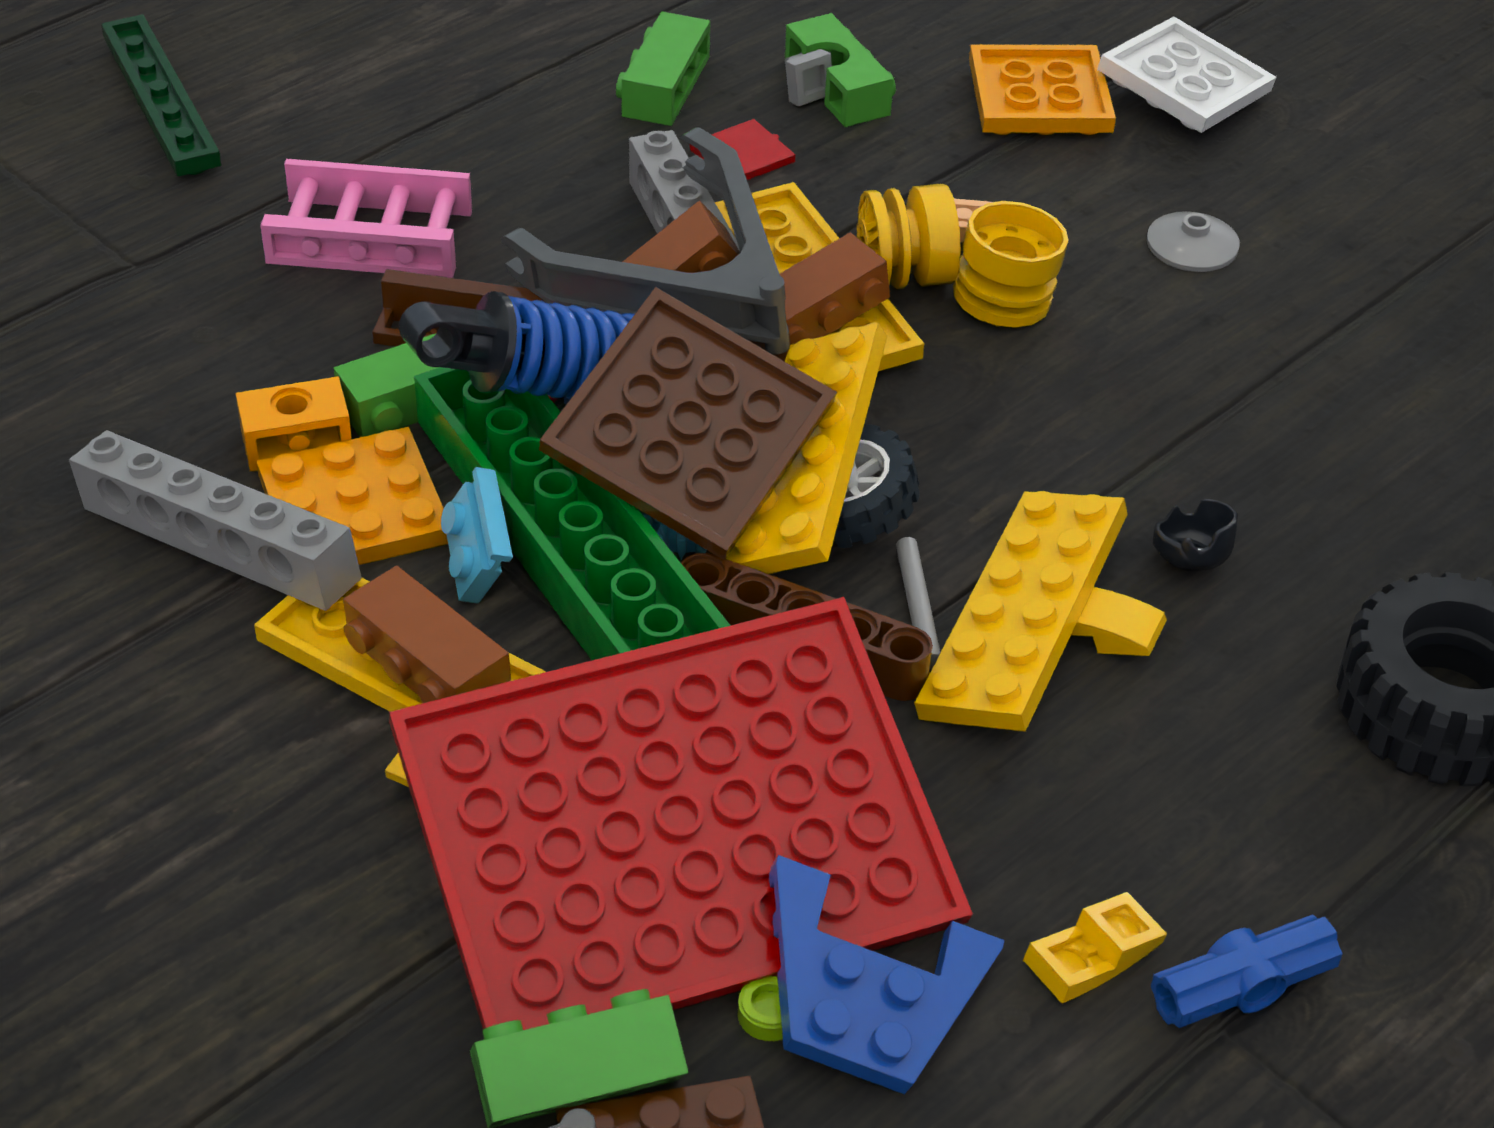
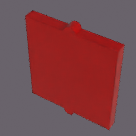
(756, 148)

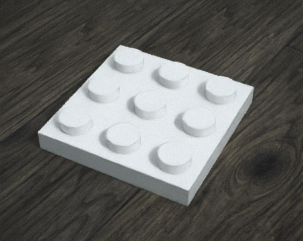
(1186, 74)

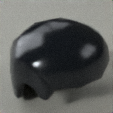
(1197, 538)

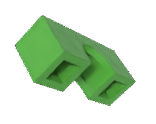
(856, 84)

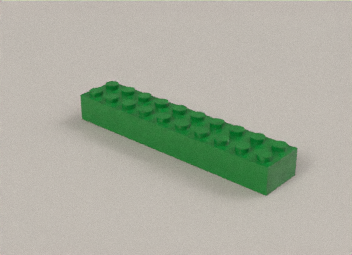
(576, 541)

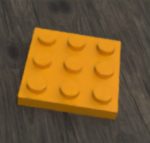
(1041, 89)
(368, 485)

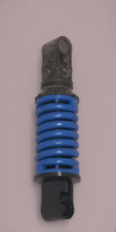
(514, 342)

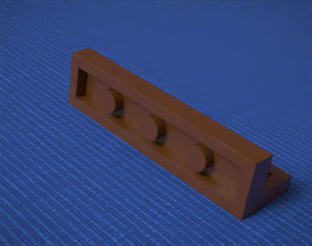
(406, 288)

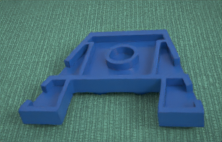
(859, 1005)

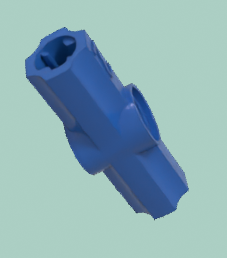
(1246, 970)

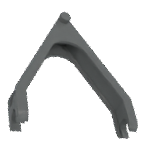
(740, 295)

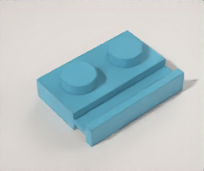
(476, 535)

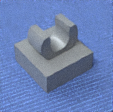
(807, 76)

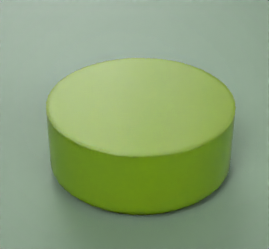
(760, 1009)

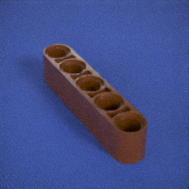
(741, 594)

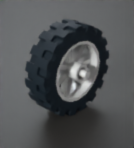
(877, 503)

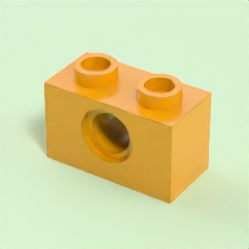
(292, 418)

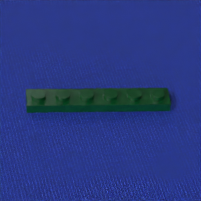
(161, 96)

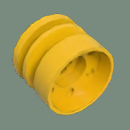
(913, 236)
(1010, 263)

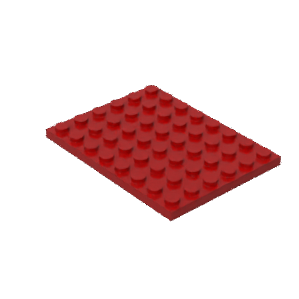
(631, 806)

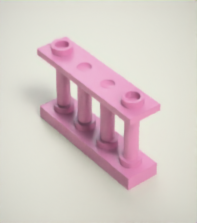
(367, 245)

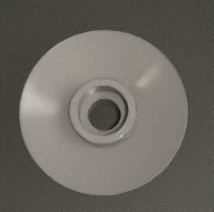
(1193, 241)

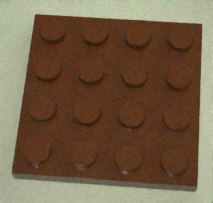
(688, 422)

